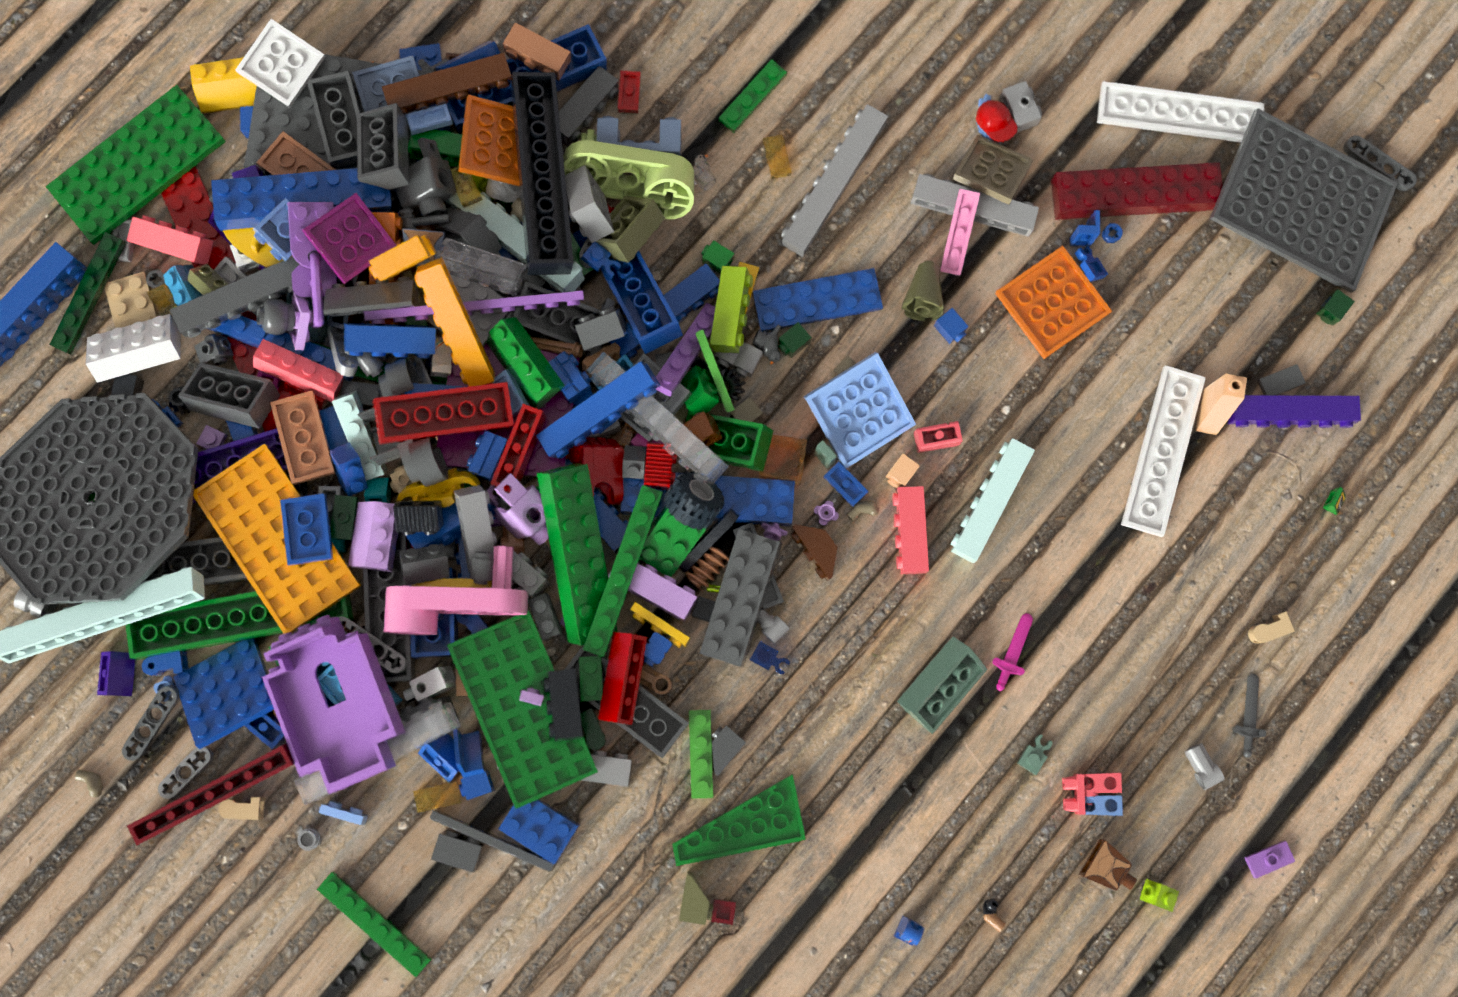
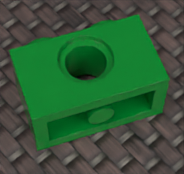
(703, 391)

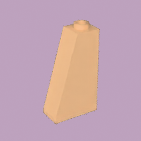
(1219, 403)

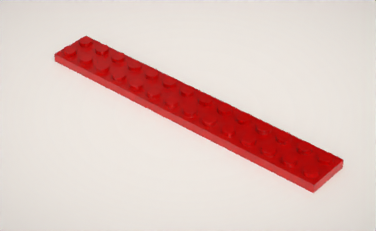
(190, 208)

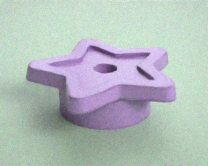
(773, 531)

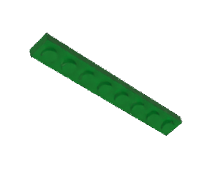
(622, 571)

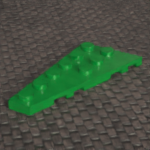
(756, 824)

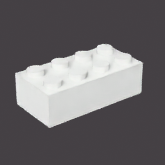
(133, 348)

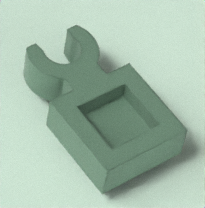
(1033, 757)

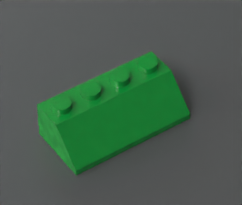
(524, 361)

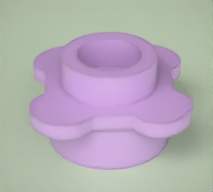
(832, 515)

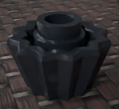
(176, 403)

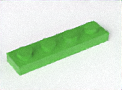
(700, 754)

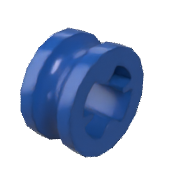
(1106, 231)

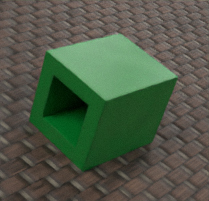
(717, 256)

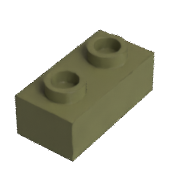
(205, 279)

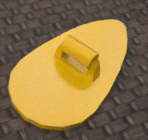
(249, 246)

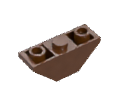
(818, 548)

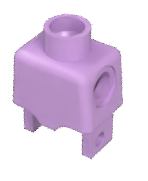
(522, 502)

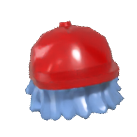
(995, 120)

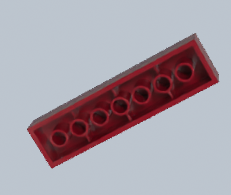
(1136, 190)

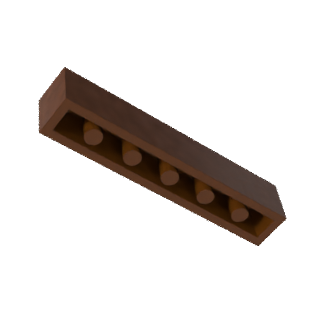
(449, 84)

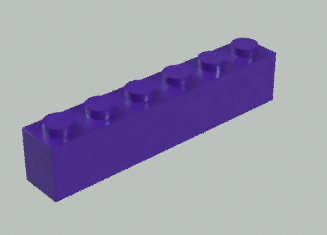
(1297, 410)

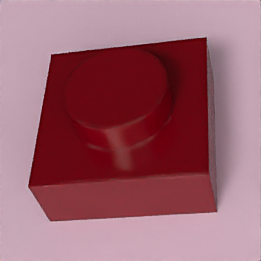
(723, 911)

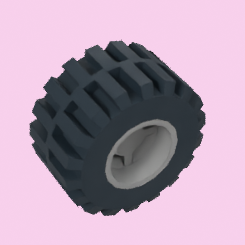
(693, 502)

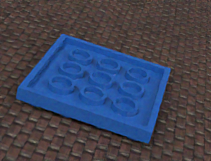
(224, 692)

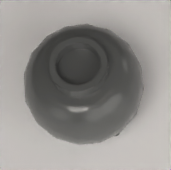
(276, 316)

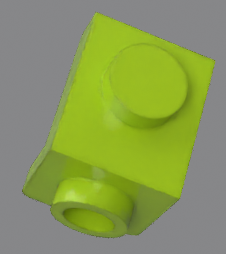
(1159, 895)

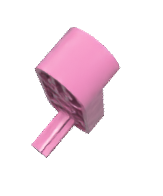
(416, 608)

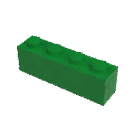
(447, 143)

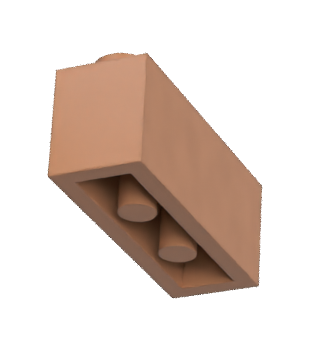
(536, 51)

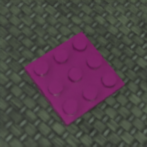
(349, 238)

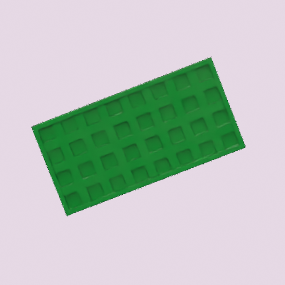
(135, 164)
(494, 672)

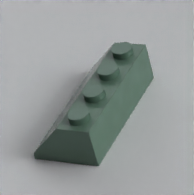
(942, 684)

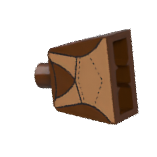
(1108, 867)

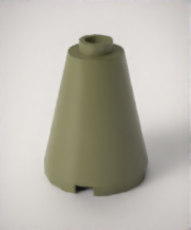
(924, 294)

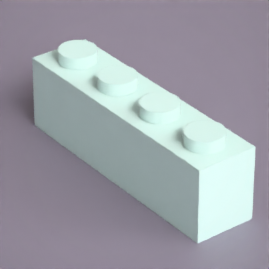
(358, 433)

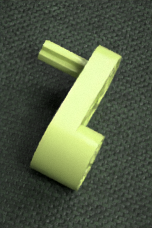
(655, 173)

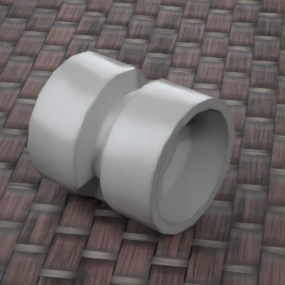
(25, 604)

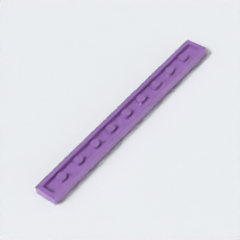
(484, 306)

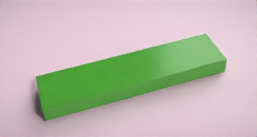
(715, 372)

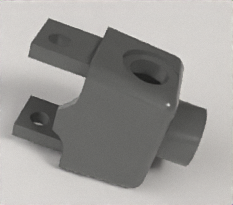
(428, 182)

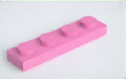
(959, 232)

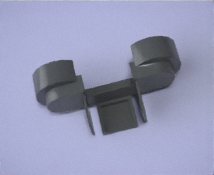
(418, 457)

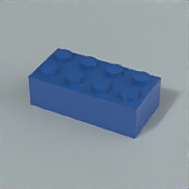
(389, 339)
(436, 645)

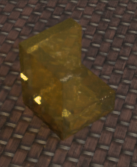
(162, 298)

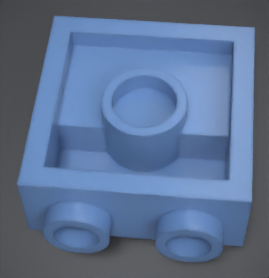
(275, 231)

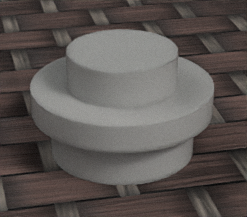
(308, 839)

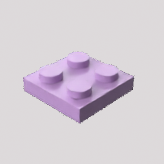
(303, 317)

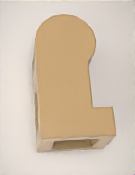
(1267, 632)
(243, 810)

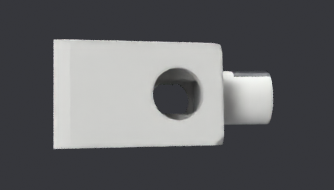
(431, 684)

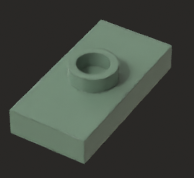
(825, 454)

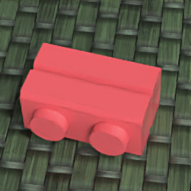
(938, 437)

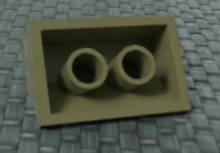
(633, 224)

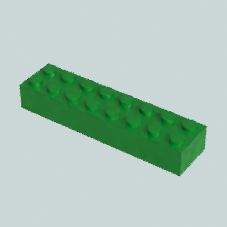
(574, 546)

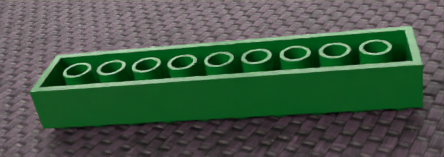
(211, 624)

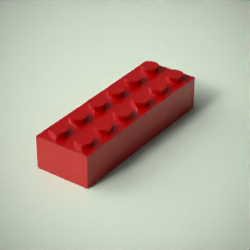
(443, 412)

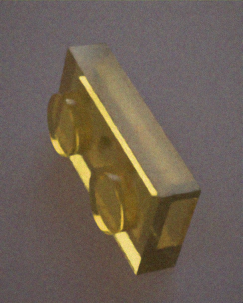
(777, 156)

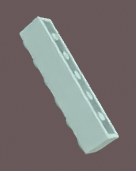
(992, 501)

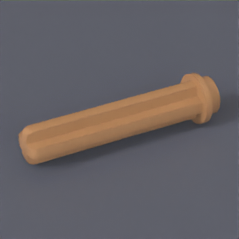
(558, 347)

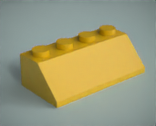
(220, 86)

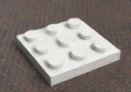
(280, 63)

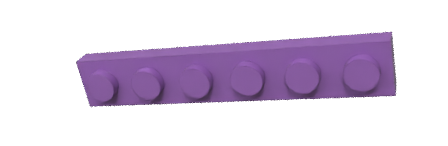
(685, 352)

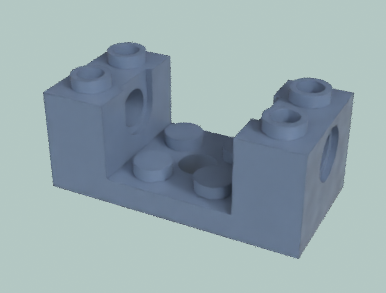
(669, 142)

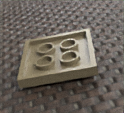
(993, 169)

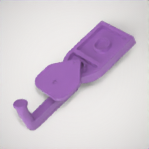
(313, 272)

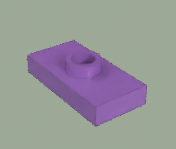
(1269, 859)

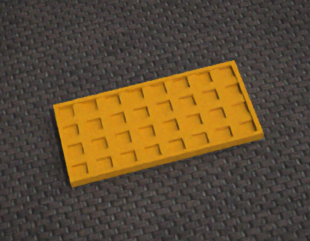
(248, 518)

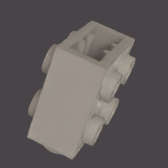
(529, 579)

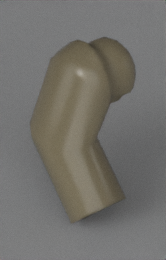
(863, 507)
(92, 781)

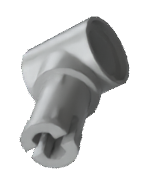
(772, 626)

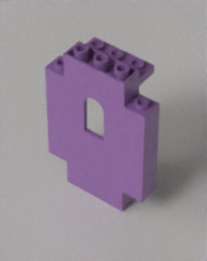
(342, 739)

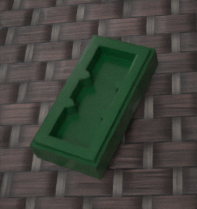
(343, 517)

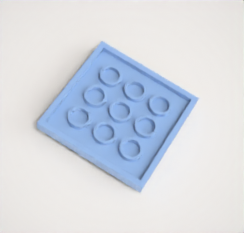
(860, 410)

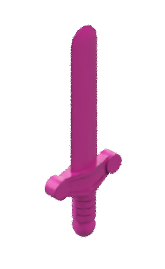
(1009, 663)

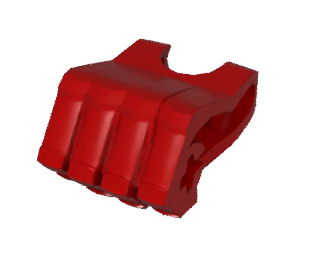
(604, 465)

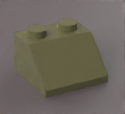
(695, 902)

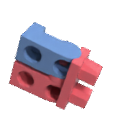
(1087, 797)

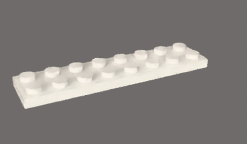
(1175, 111)
(1163, 451)

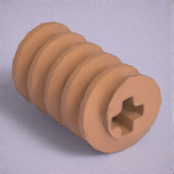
(707, 567)

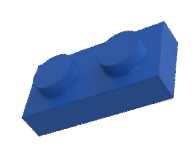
(845, 484)

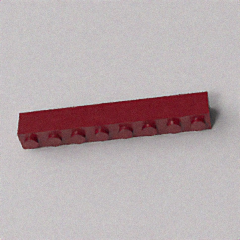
(211, 794)

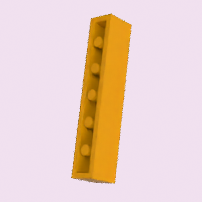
(455, 322)

